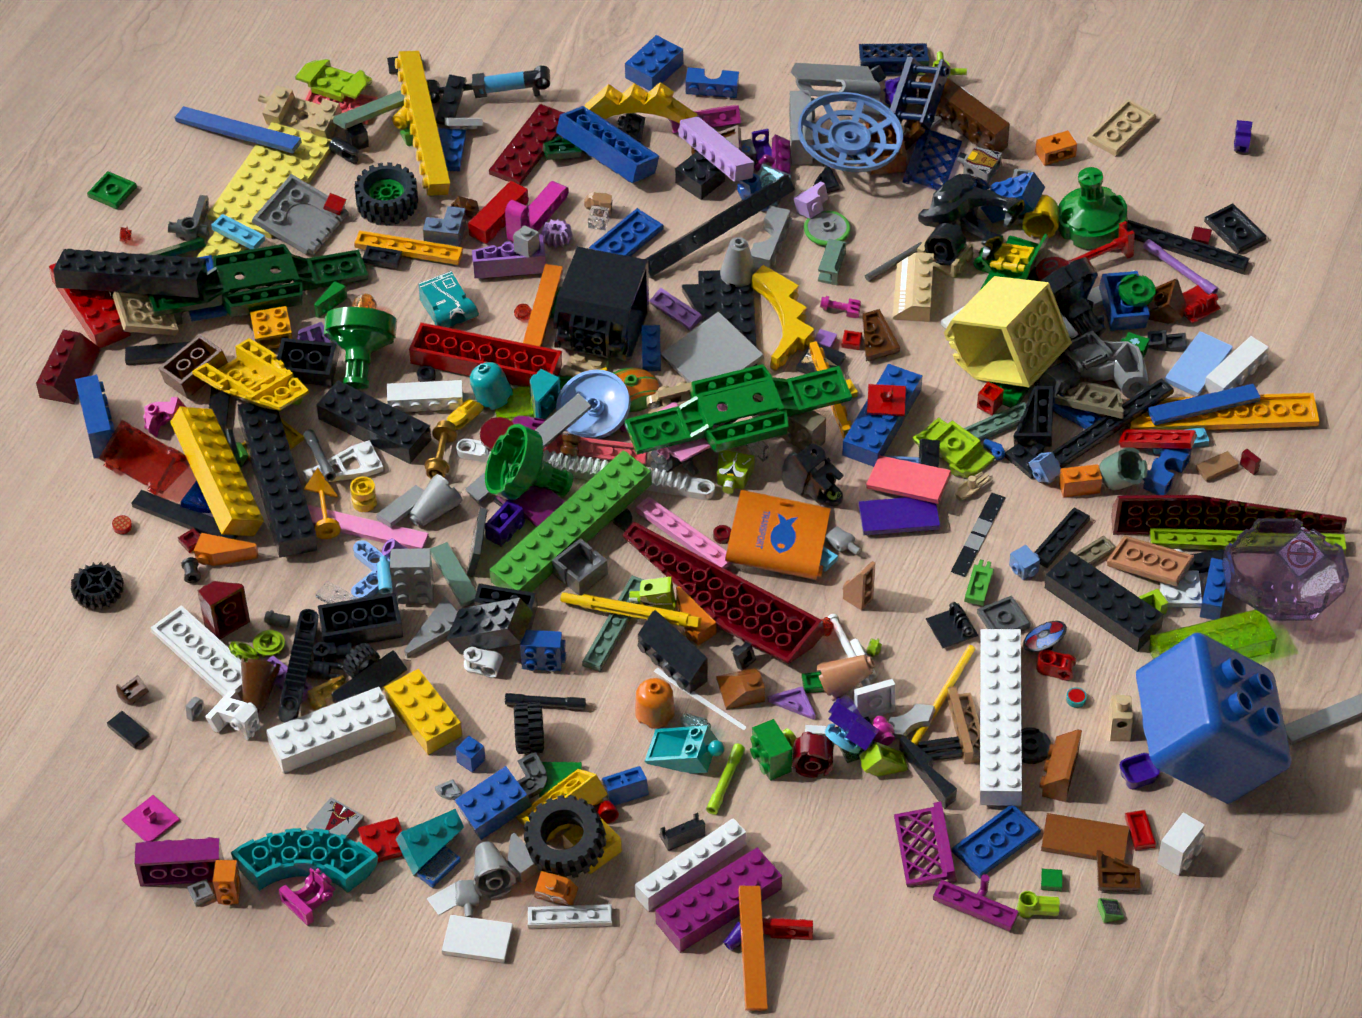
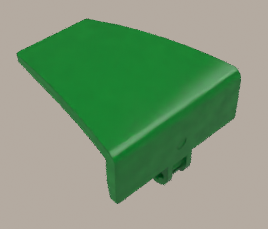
(1008, 273)

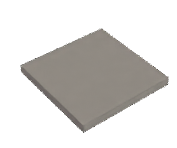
(711, 351)

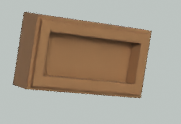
(1216, 466)

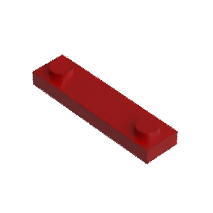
(1157, 438)

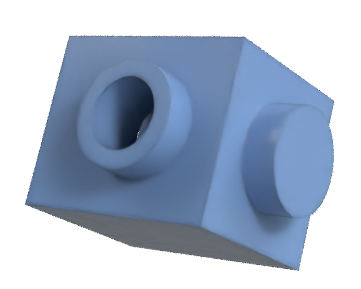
(1045, 467)
(1024, 562)

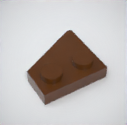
(912, 132)
(1116, 875)

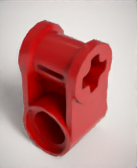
(1054, 664)

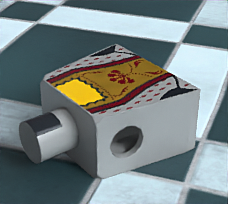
(981, 163)

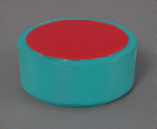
(1076, 697)

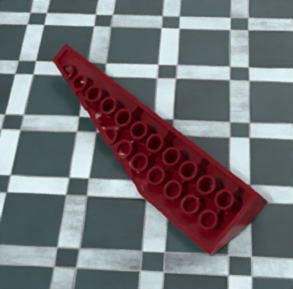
(1141, 512)
(731, 600)

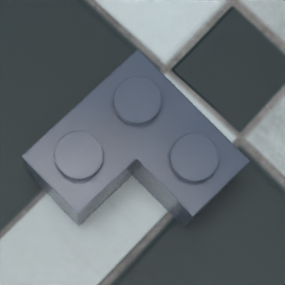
(446, 230)

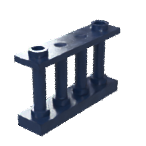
(908, 83)

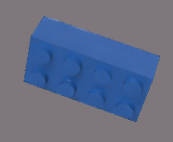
(95, 412)

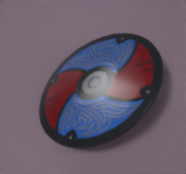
(1044, 636)

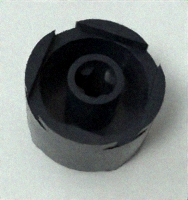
(946, 243)

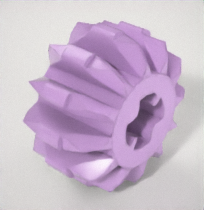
(557, 233)

